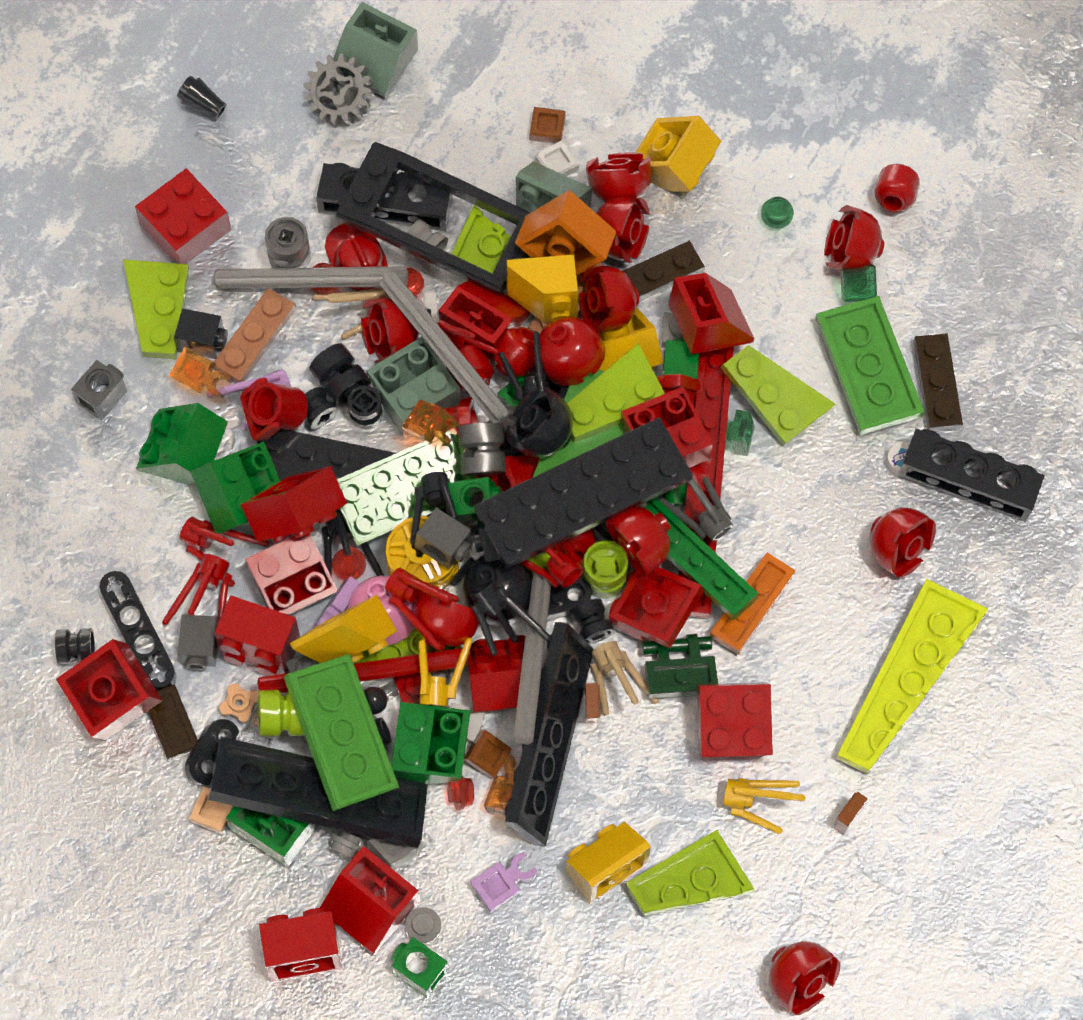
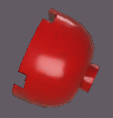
(619, 176)
(626, 217)
(853, 240)
(607, 298)
(385, 328)
(570, 350)
(641, 537)
(900, 538)
(446, 621)
(800, 975)

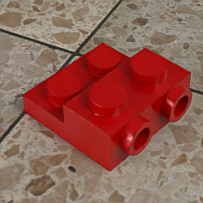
(655, 606)

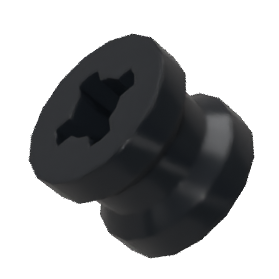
(319, 410)

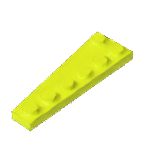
(921, 653)

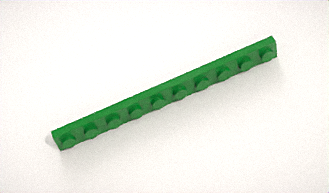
(688, 551)

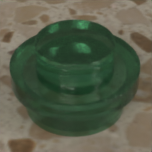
(777, 212)

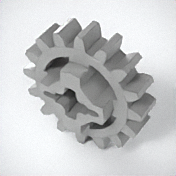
(334, 77)

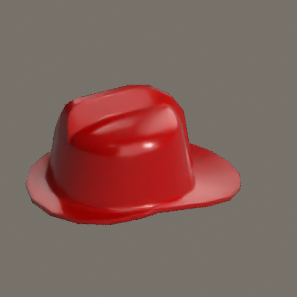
(354, 248)

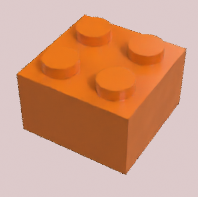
(566, 228)

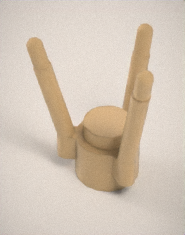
(350, 296)
(612, 662)

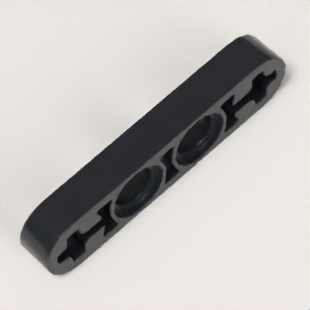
(139, 630)

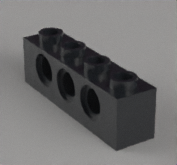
(394, 209)
(980, 490)

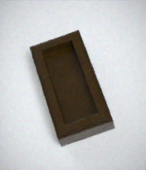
(173, 724)

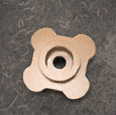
(237, 712)

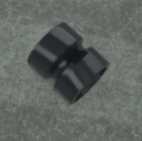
(337, 372)

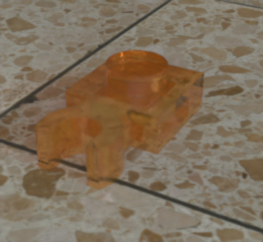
(197, 371)
(429, 421)
(501, 789)

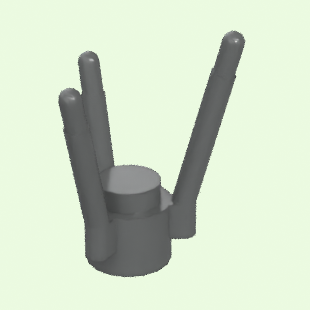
(714, 520)

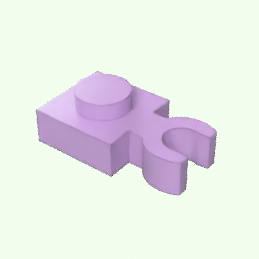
(339, 601)
(499, 885)

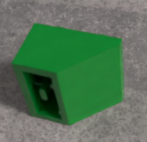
(181, 442)
(232, 481)
(430, 743)
(272, 834)

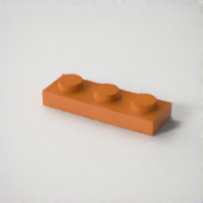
(769, 581)

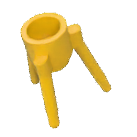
(434, 689)
(741, 794)

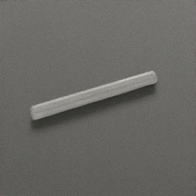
(305, 277)
(444, 348)
(532, 662)

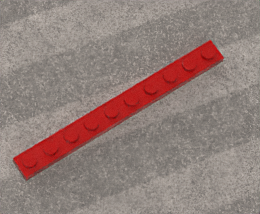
(712, 409)

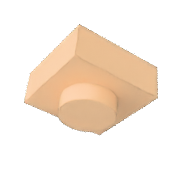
(210, 813)

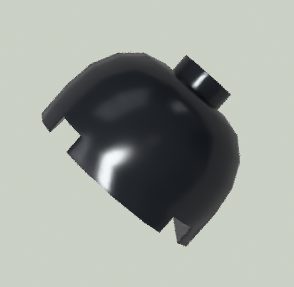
(541, 424)
(514, 579)

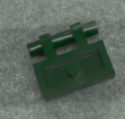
(679, 676)

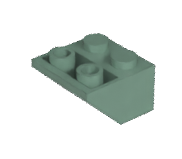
(379, 44)
(540, 185)
(411, 376)

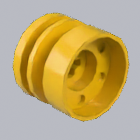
(403, 554)

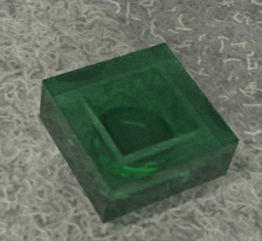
(858, 283)
(740, 432)

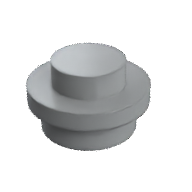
(346, 843)
(423, 925)

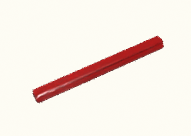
(380, 668)

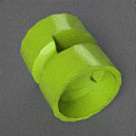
(605, 569)
(277, 714)

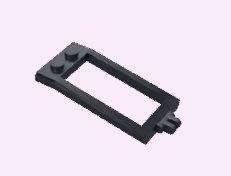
(374, 182)

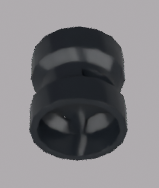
(365, 415)
(592, 621)
(72, 646)

